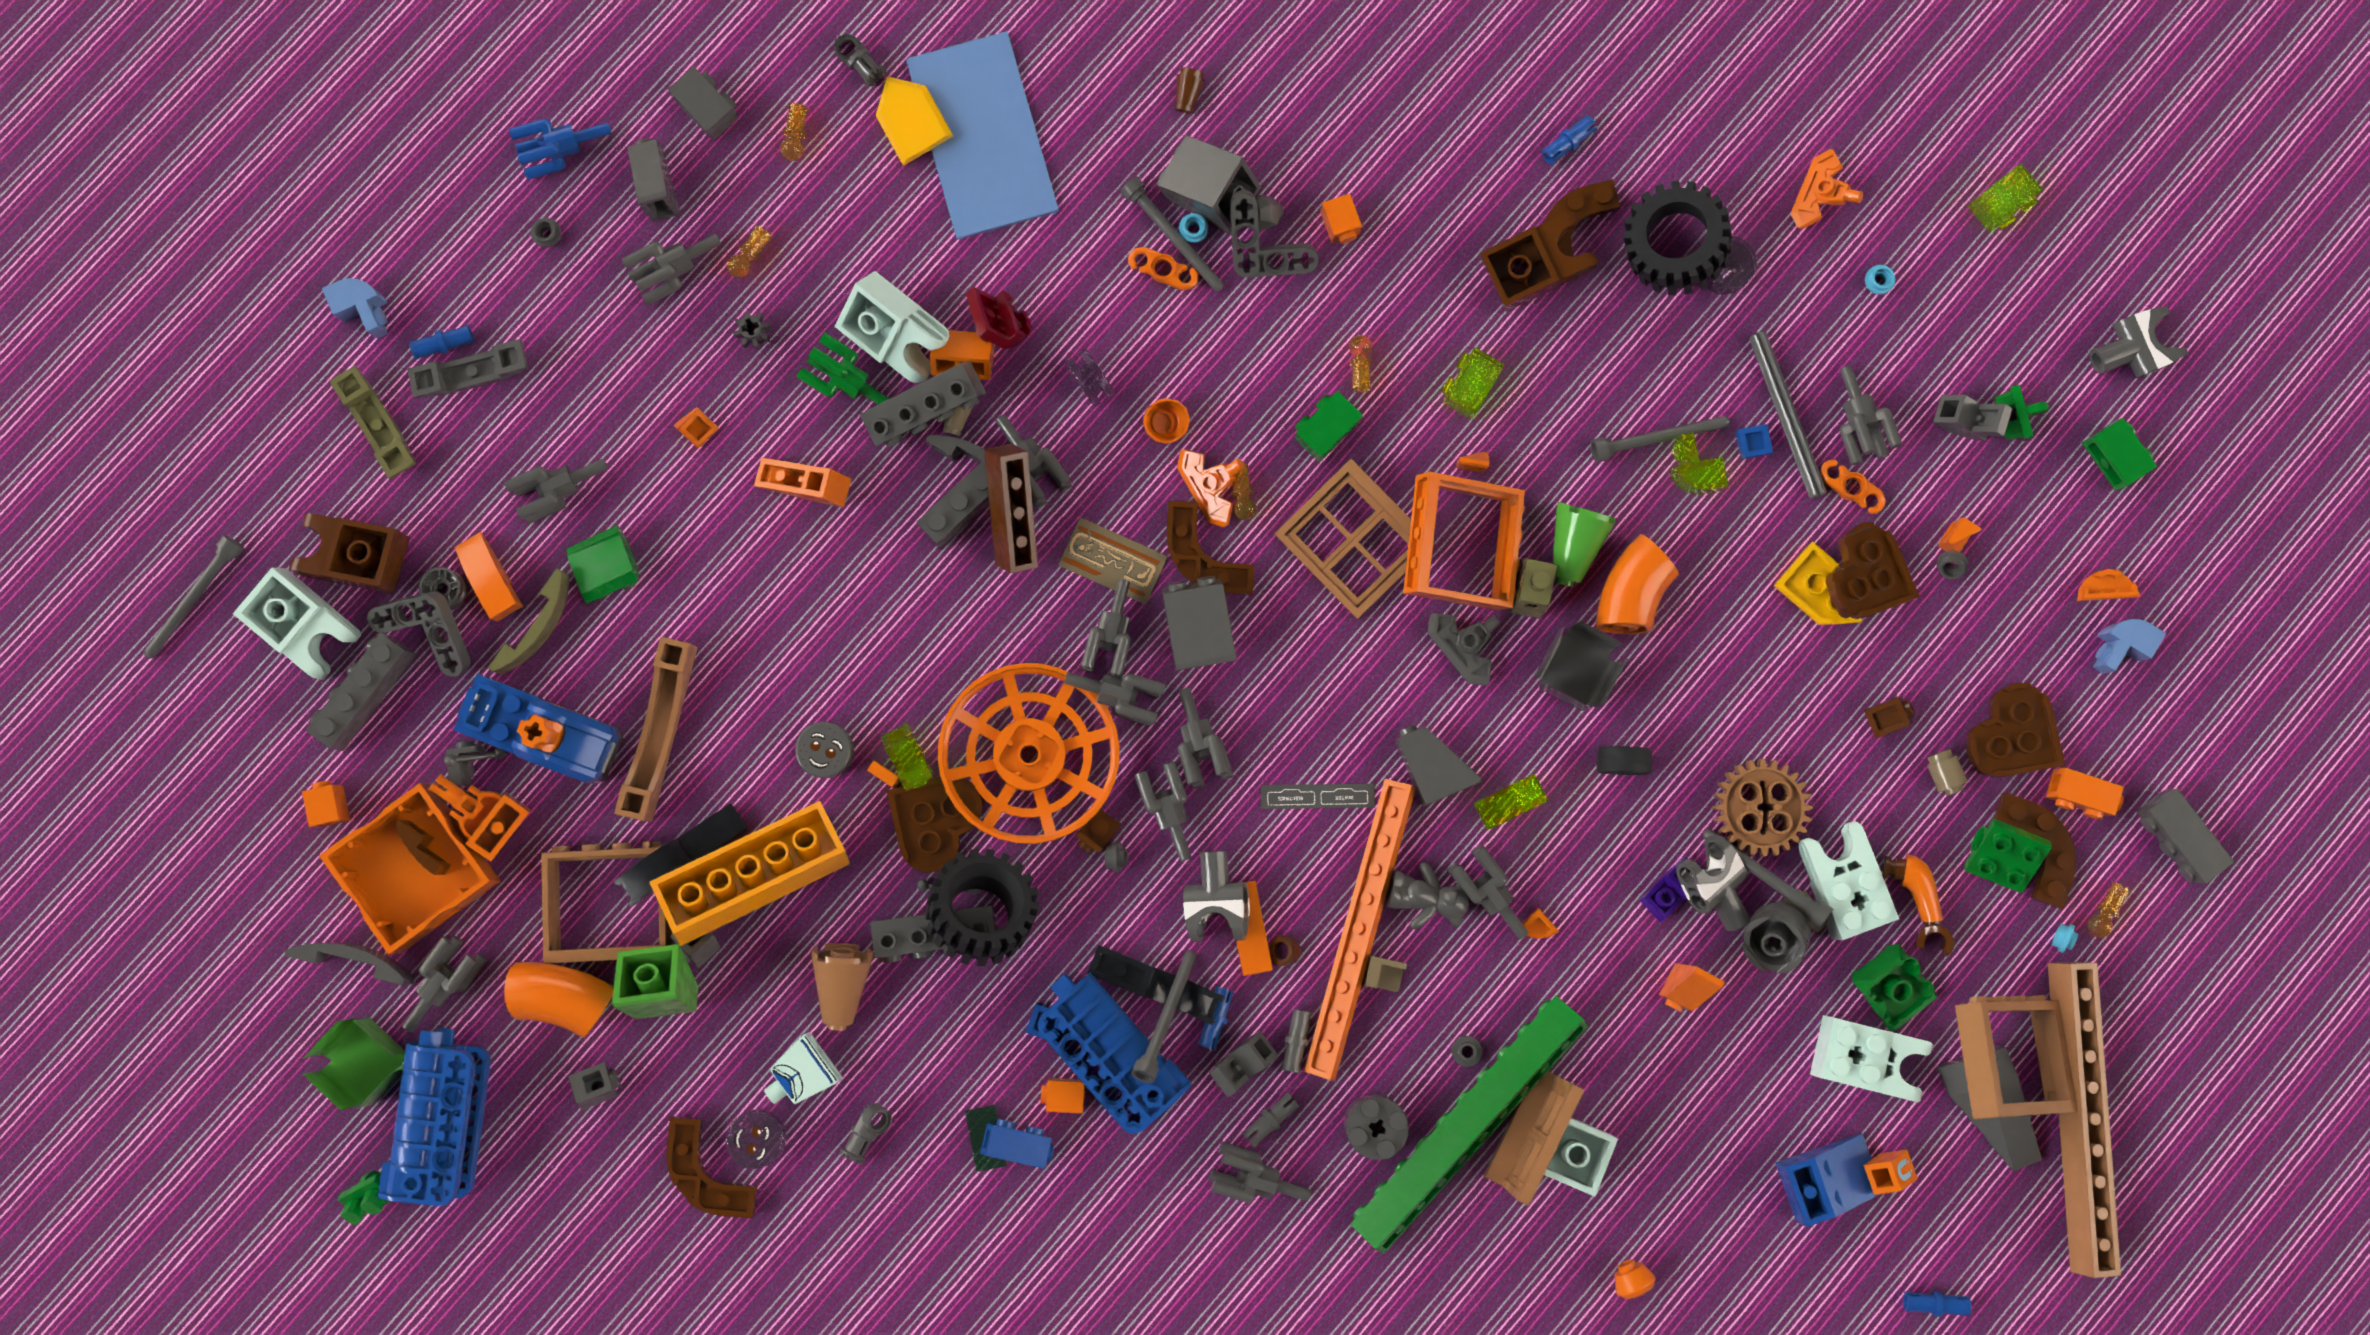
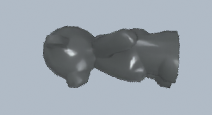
(1427, 895)

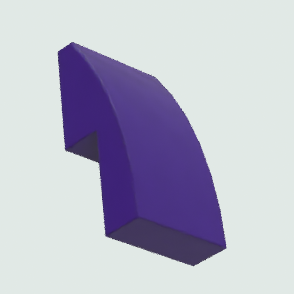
(1664, 894)

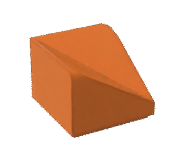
(1958, 535)

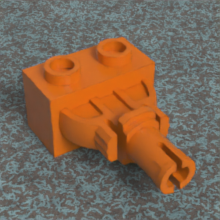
(485, 819)

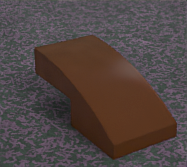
(417, 842)

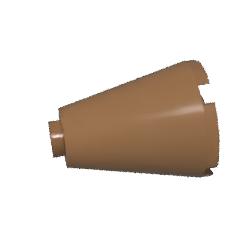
(840, 980)

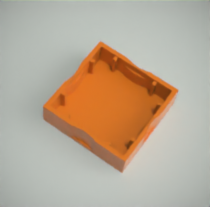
(391, 887)

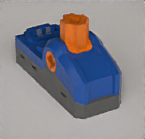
(538, 730)

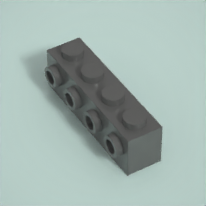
(923, 403)
(360, 691)
(910, 934)

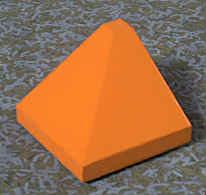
(696, 427)
(1475, 462)

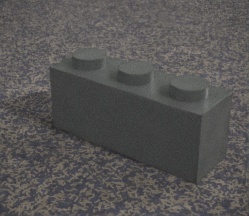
(957, 507)
(2184, 837)

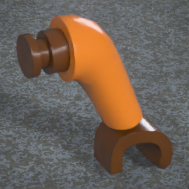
(1920, 881)

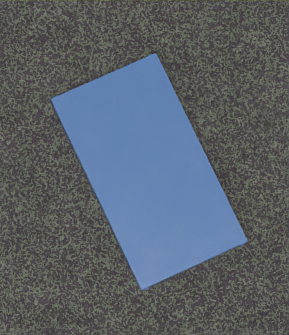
(994, 161)

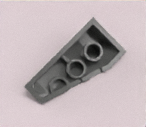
(2009, 1136)

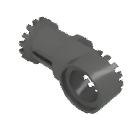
(859, 60)
(864, 1133)

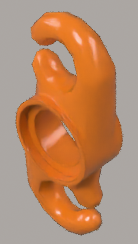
(1155, 257)
(1866, 487)

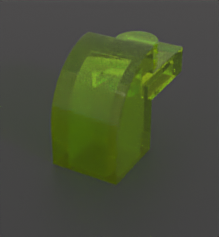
(1695, 475)
(907, 757)
(1511, 801)

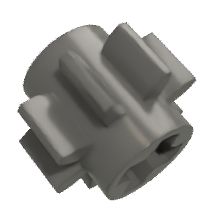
(745, 328)

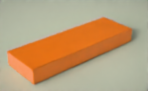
(1254, 950)

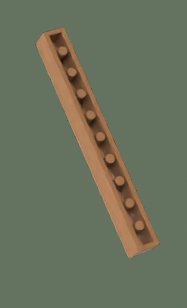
(2086, 1133)

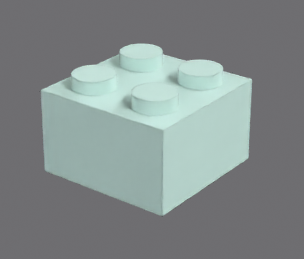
(1582, 1157)

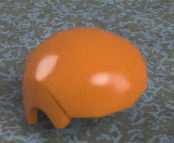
(1166, 420)

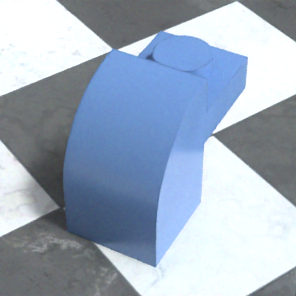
(356, 298)
(2129, 637)

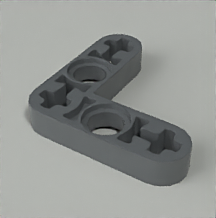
(1261, 253)
(431, 620)

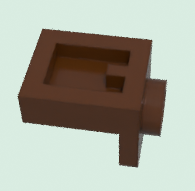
(1890, 716)
(1097, 832)

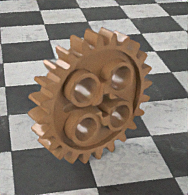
(1735, 807)

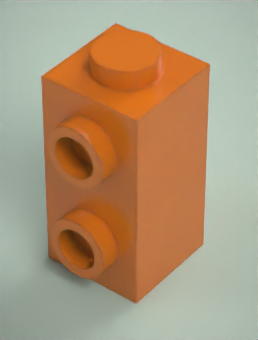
(2084, 792)

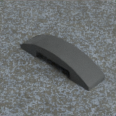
(468, 372)
(952, 446)
(386, 967)

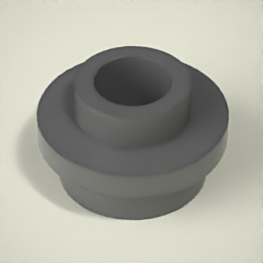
(542, 225)
(1952, 571)
(1116, 857)
(1457, 1047)

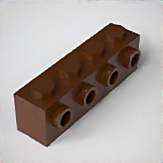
(1011, 508)

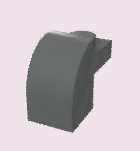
(1970, 419)
(1243, 1063)

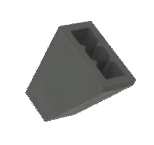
(653, 180)
(1432, 765)

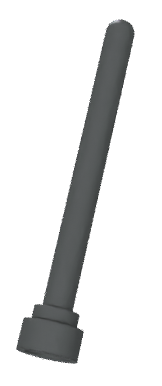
(1135, 192)
(1604, 448)
(226, 550)
(1815, 911)
(1146, 1067)

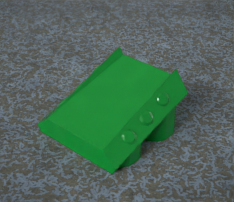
(603, 564)
(1894, 986)

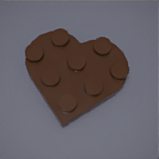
(1871, 573)
(2018, 734)
(930, 824)

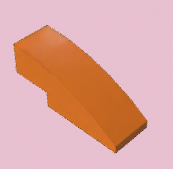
(487, 577)

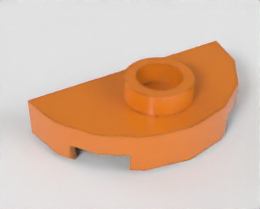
(2106, 586)

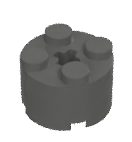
(1776, 937)
(1382, 1143)

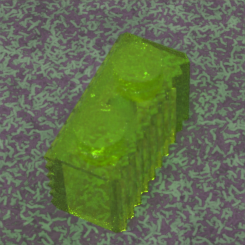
(2005, 197)
(1472, 383)

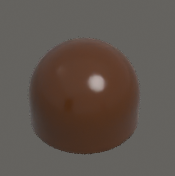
(1294, 950)

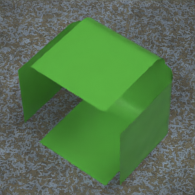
(361, 1066)

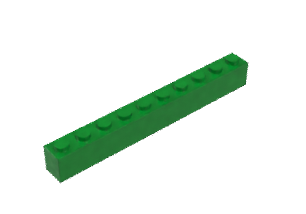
(1468, 1124)

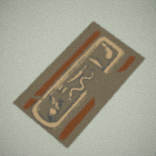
(1110, 557)

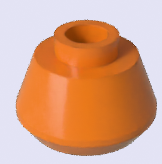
(1633, 1279)

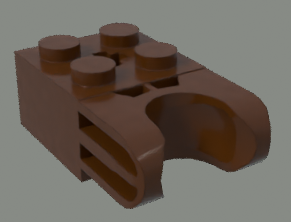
(1544, 261)
(354, 554)

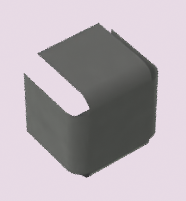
(1579, 666)

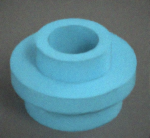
(1193, 219)
(1885, 273)
(2065, 937)

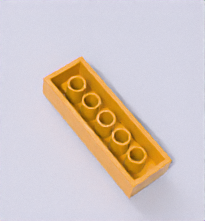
(749, 873)

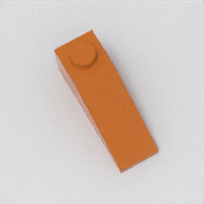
(803, 481)
(1689, 987)

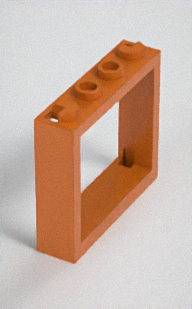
(1422, 538)

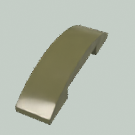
(375, 421)
(556, 591)

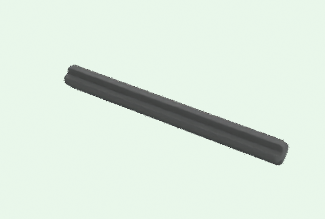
(1787, 414)

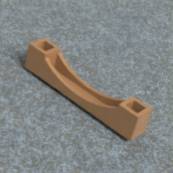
(669, 686)

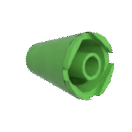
(1577, 541)

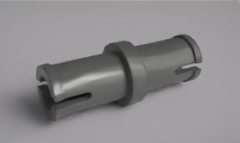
(1296, 1041)
(1270, 1119)

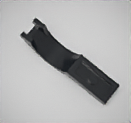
(695, 843)
(1153, 983)

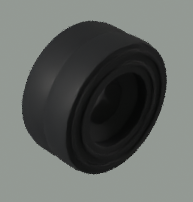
(1624, 760)

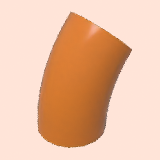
(1635, 589)
(556, 995)

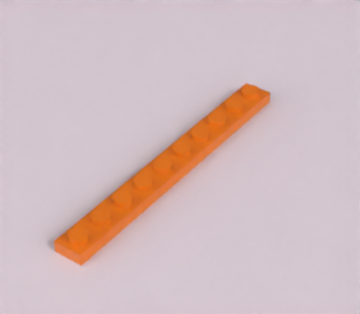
(1359, 929)

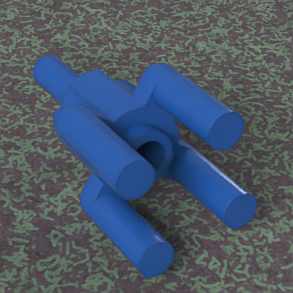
(554, 143)

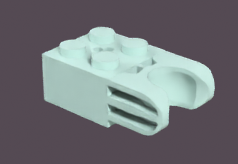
(891, 327)
(301, 627)
(1844, 878)
(1875, 1058)

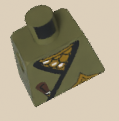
(1533, 587)

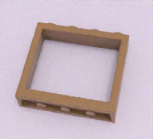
(551, 902)
(1981, 1059)

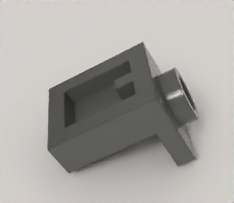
(462, 772)

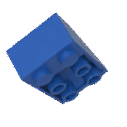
(1827, 1180)

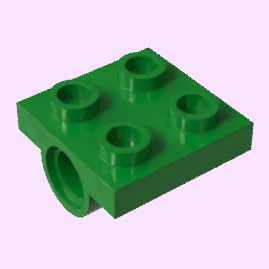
(2006, 855)

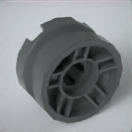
(434, 581)

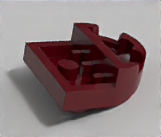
(997, 318)

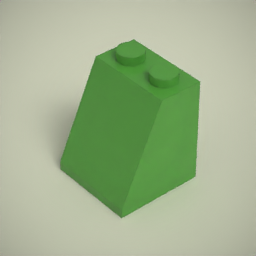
(654, 983)

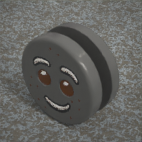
(824, 750)

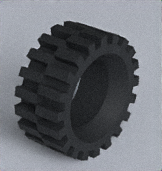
(1683, 271)
(993, 876)

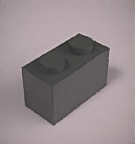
(703, 103)

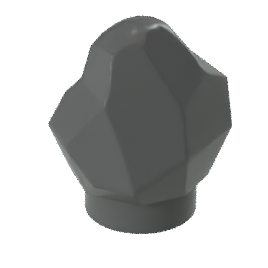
(1268, 211)

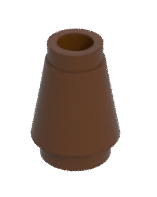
(1188, 87)

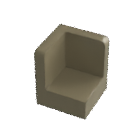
(1383, 973)

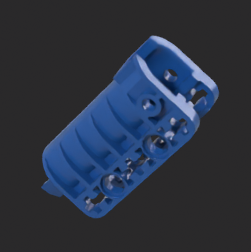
(1113, 1045)
(434, 1121)

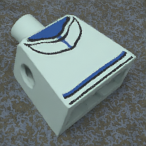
(802, 1072)

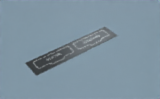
(1317, 796)

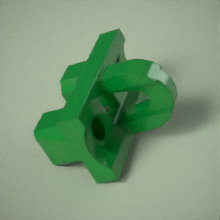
(2021, 427)
(358, 1205)

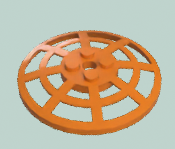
(1008, 748)

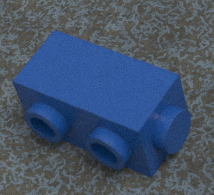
(1017, 1146)

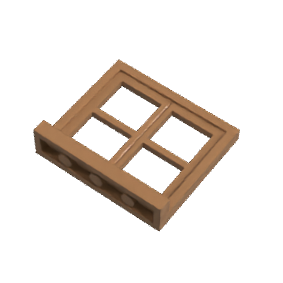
(1384, 509)
(1533, 1136)

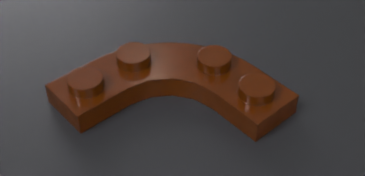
(1586, 203)
(1191, 559)
(2060, 863)
(693, 1180)

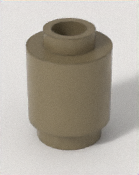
(1946, 772)

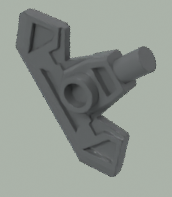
(1463, 645)

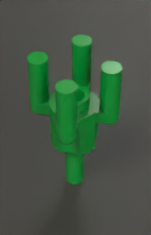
(843, 375)

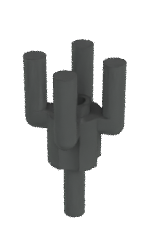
(666, 265)
(1865, 422)
(1039, 462)
(551, 488)
(1110, 634)
(1121, 694)
(1200, 745)
(1167, 806)
(1489, 889)
(442, 979)
(1252, 1177)

